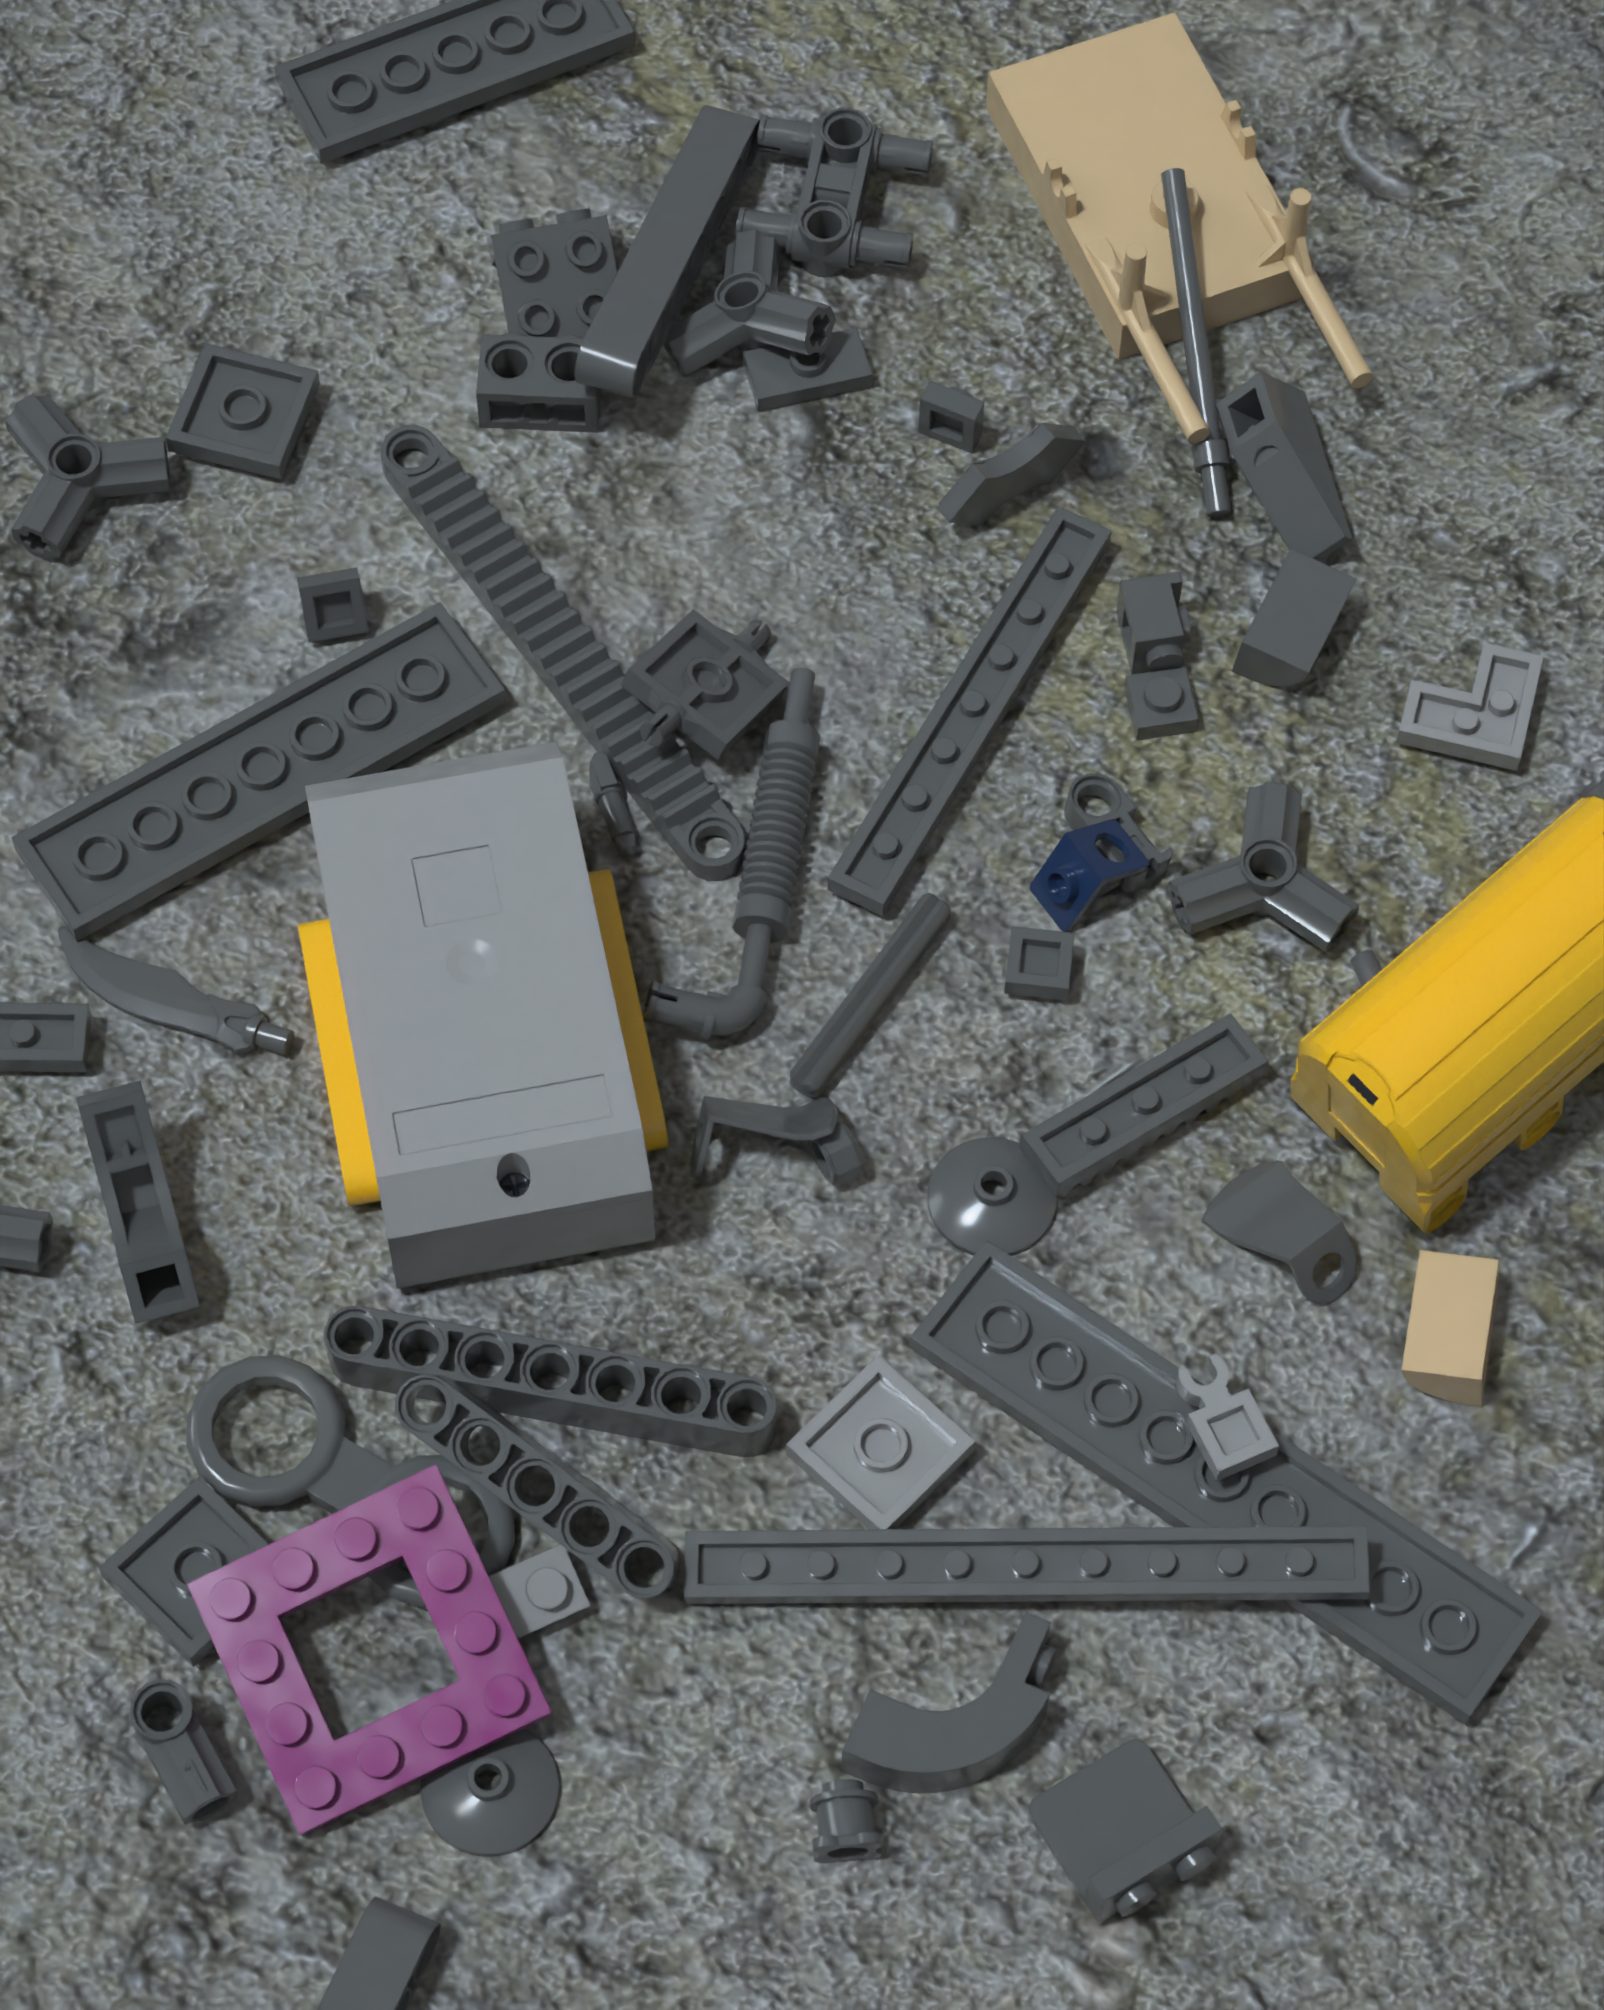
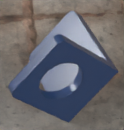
(1079, 871)

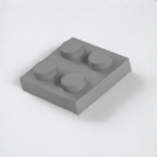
(880, 1447)

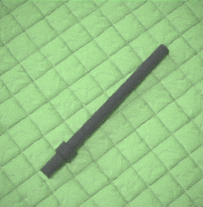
(1211, 454)

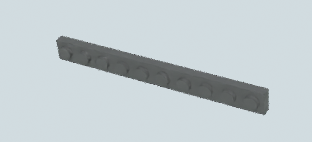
(1027, 1564)

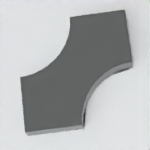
(994, 481)

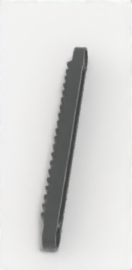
(561, 651)

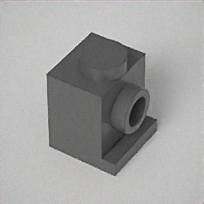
(1153, 622)

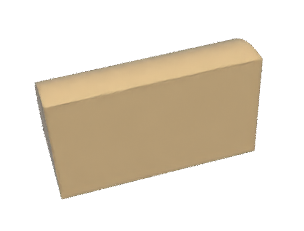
(1451, 1326)

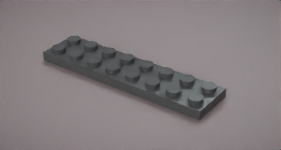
(253, 770)

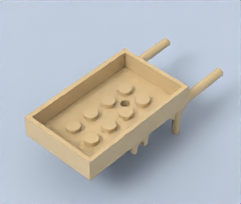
(1091, 145)

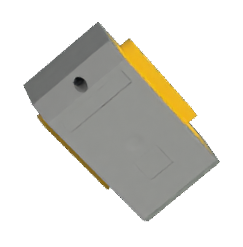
(479, 1018)

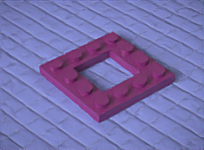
(250, 1596)

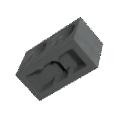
(538, 393)

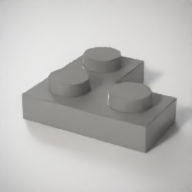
(1481, 724)

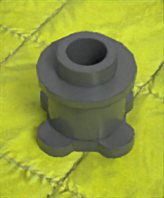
(845, 1822)

